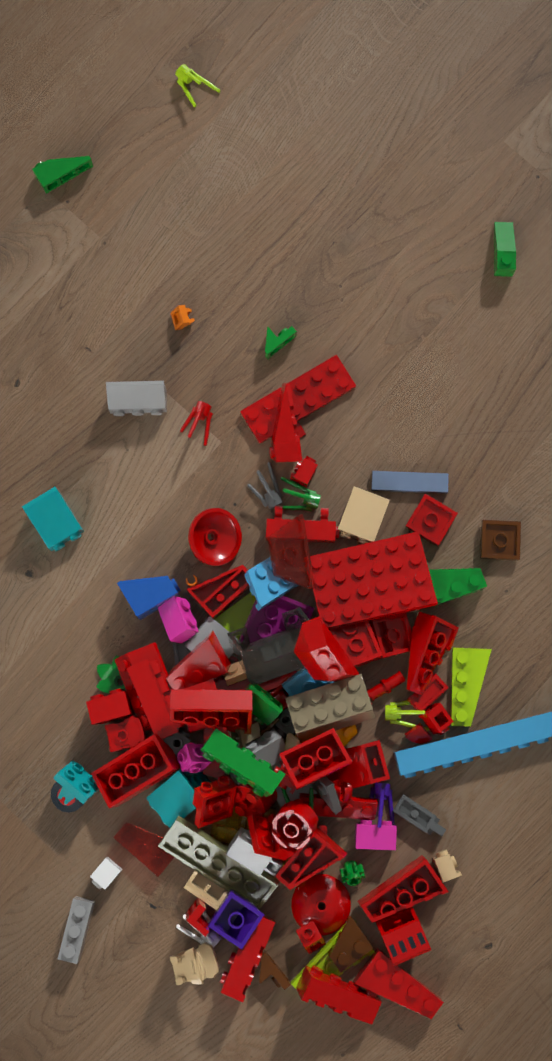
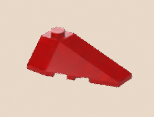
(285, 441)
(428, 644)

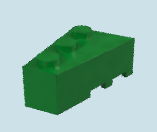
(456, 583)

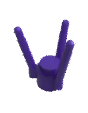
(381, 791)

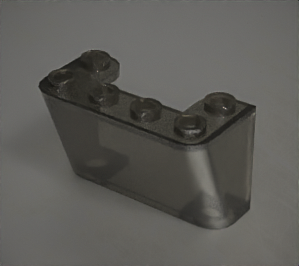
(271, 655)

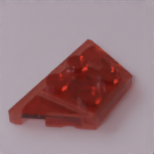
(291, 553)

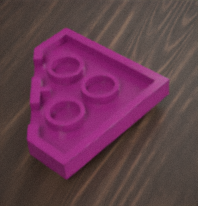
(270, 620)

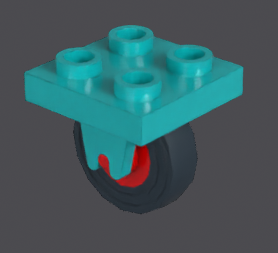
(72, 787)

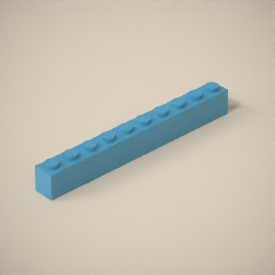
(473, 744)

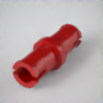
(386, 685)

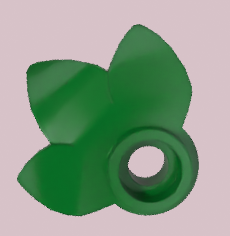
(109, 676)

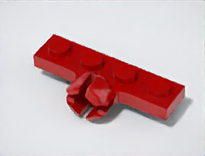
(351, 806)

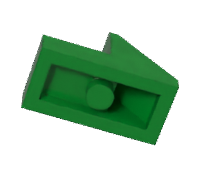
(275, 343)

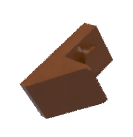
(269, 967)

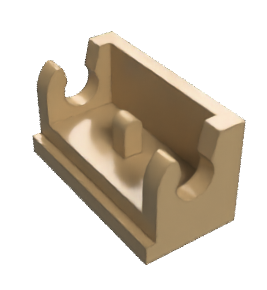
(206, 890)

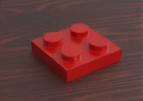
(431, 519)

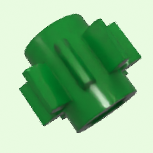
(352, 873)

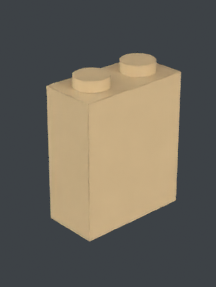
(363, 516)

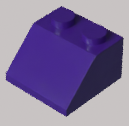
(236, 919)

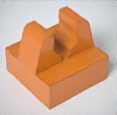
(180, 317)

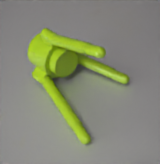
(186, 76)
(393, 712)

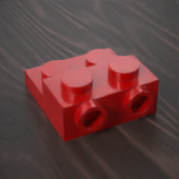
(392, 634)
(214, 801)
(263, 839)

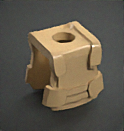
(195, 964)

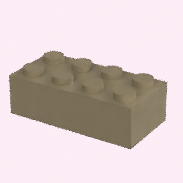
(330, 707)

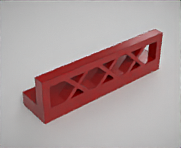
(193, 916)

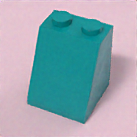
(53, 519)
(176, 796)

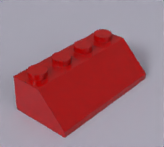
(147, 652)
(135, 771)

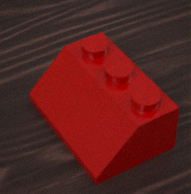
(314, 759)

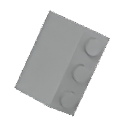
(136, 397)

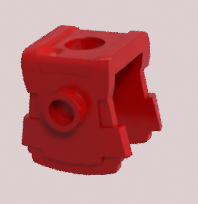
(125, 734)

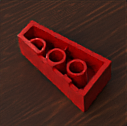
(213, 708)
(403, 890)
(246, 961)
(397, 985)
(338, 994)

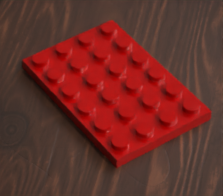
(372, 581)

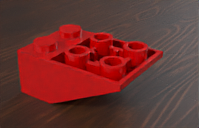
(366, 768)

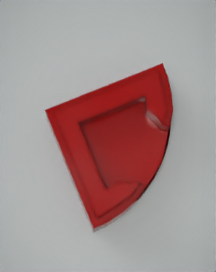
(418, 734)

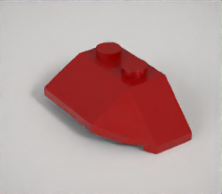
(322, 653)

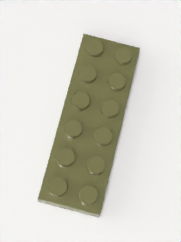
(210, 859)

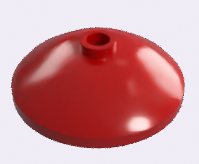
(224, 533)
(321, 889)

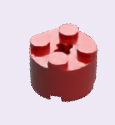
(249, 803)
(294, 824)

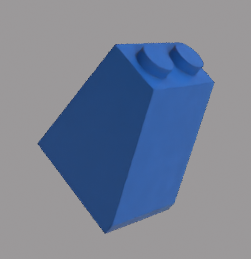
(148, 593)

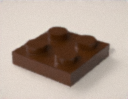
(500, 540)

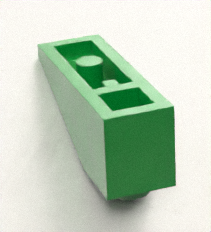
(59, 171)
(504, 249)

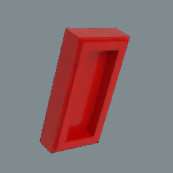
(433, 690)

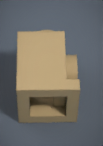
(446, 866)

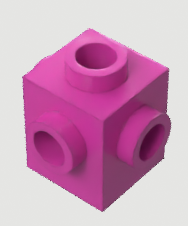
(191, 758)

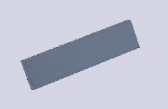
(409, 482)

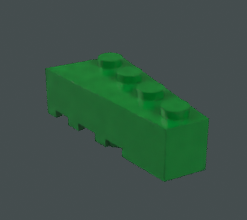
(241, 763)

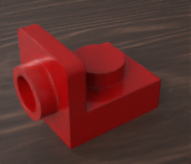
(310, 937)

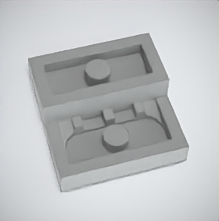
(205, 629)

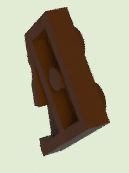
(350, 946)

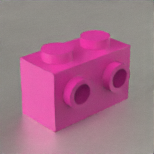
(178, 619)
(371, 837)

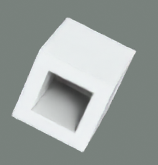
(105, 873)

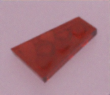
(144, 847)

